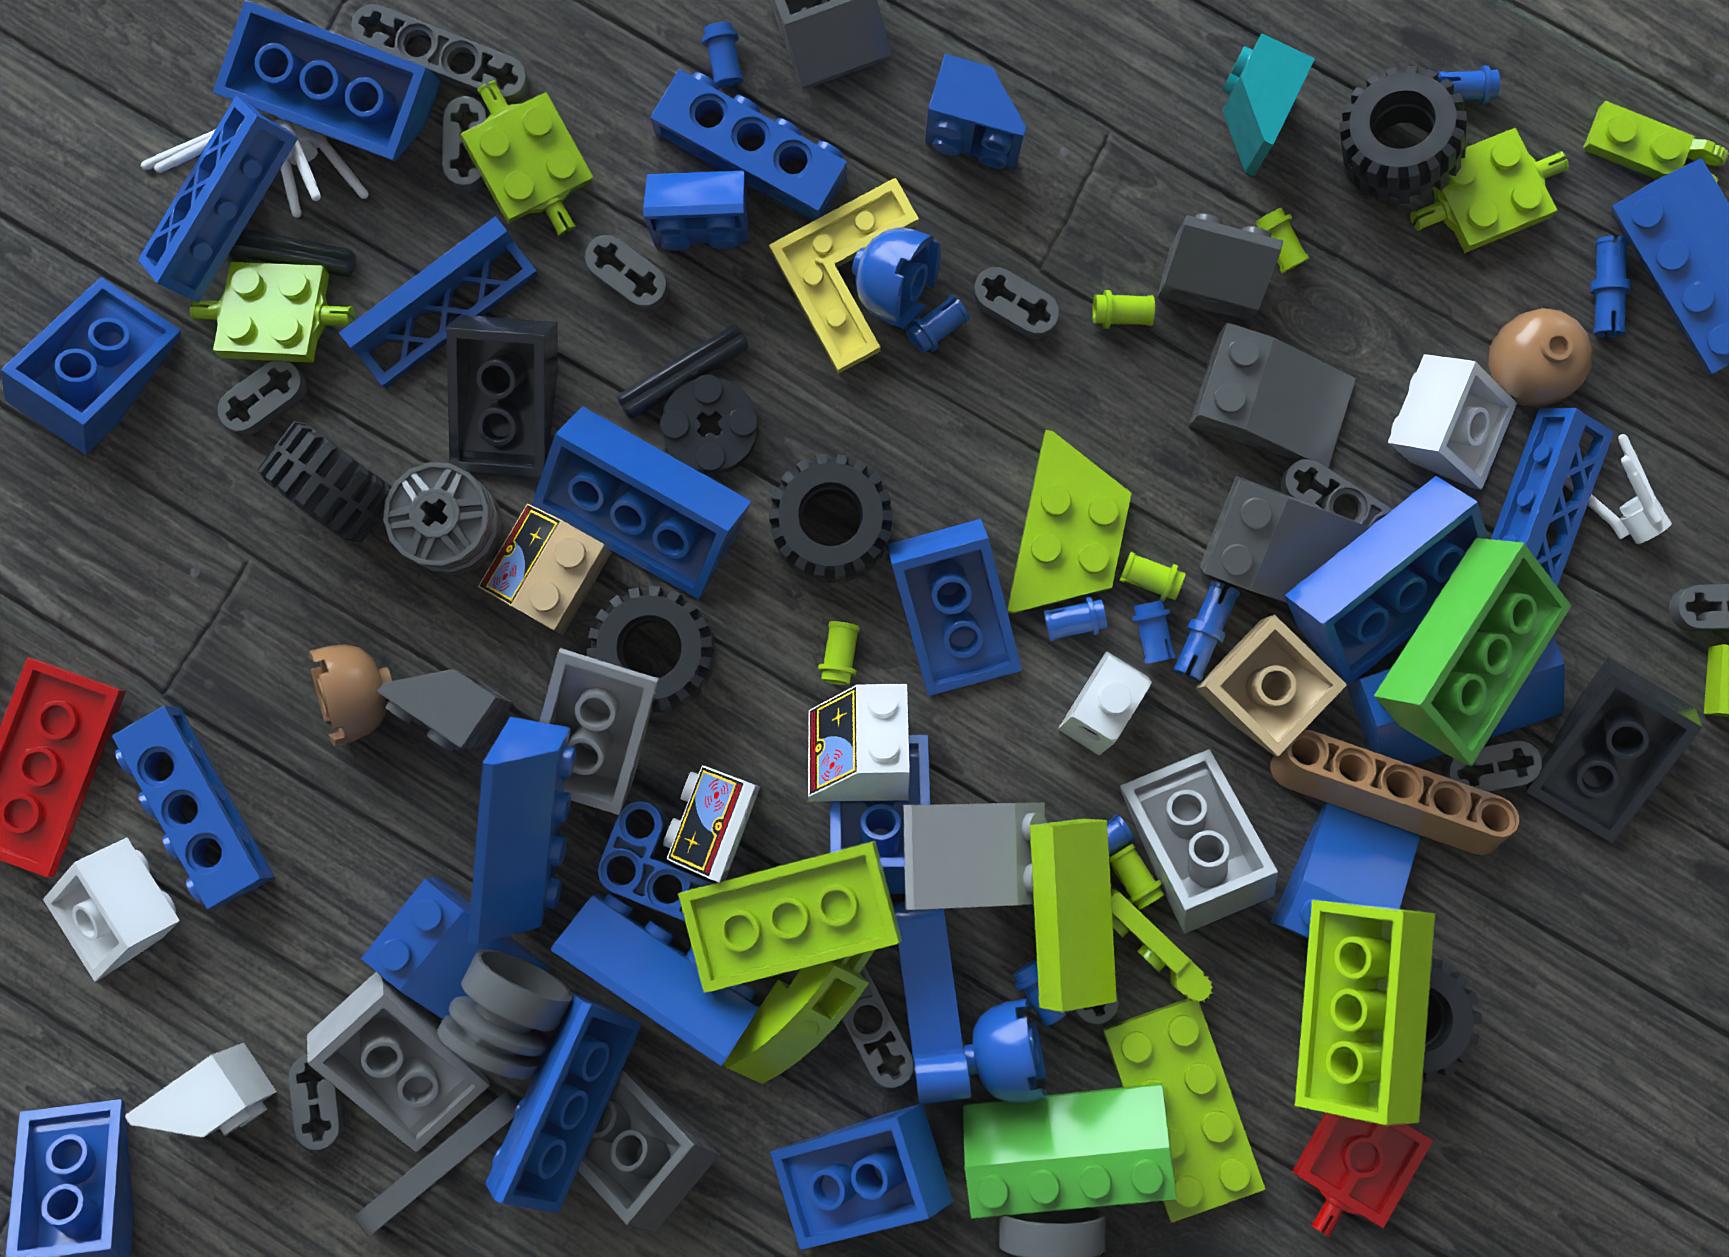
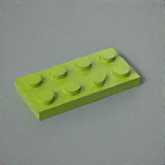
(790, 917)
(1204, 1126)

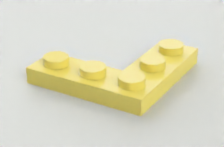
(811, 262)

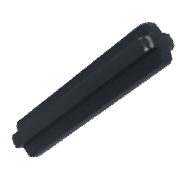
(294, 251)
(683, 369)

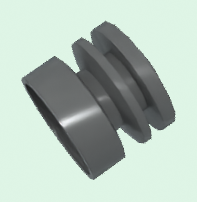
(464, 539)
(505, 1014)
(1054, 1233)

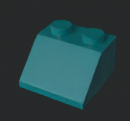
(1261, 96)

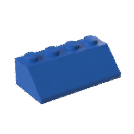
(326, 82)
(1683, 244)
(639, 501)
(1386, 579)
(1536, 700)
(520, 829)
(655, 975)
(562, 1106)

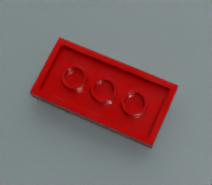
(49, 760)

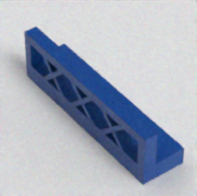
(216, 200)
(429, 288)
(1537, 486)

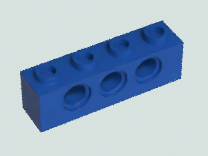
(694, 96)
(139, 754)

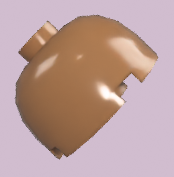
(1541, 357)
(348, 691)

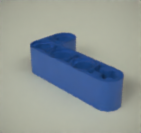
(648, 867)
(931, 1005)

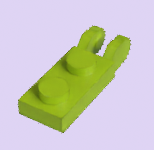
(1646, 143)
(1159, 949)

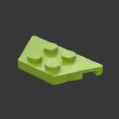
(1069, 529)

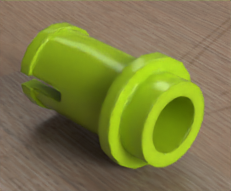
(1278, 225)
(1123, 309)
(1153, 576)
(839, 653)
(1135, 877)

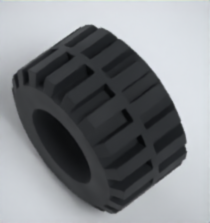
(1399, 100)
(821, 478)
(325, 482)
(674, 610)
(1450, 1022)

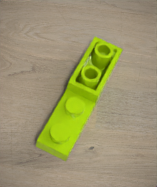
(798, 1017)

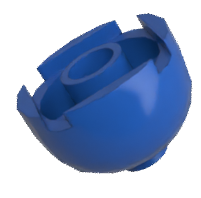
(894, 274)
(1007, 1053)

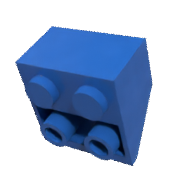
(974, 115)
(697, 209)

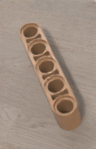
(1416, 788)

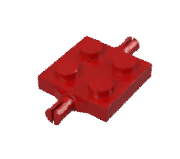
(1360, 1167)

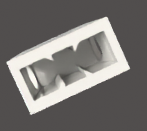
(1105, 704)

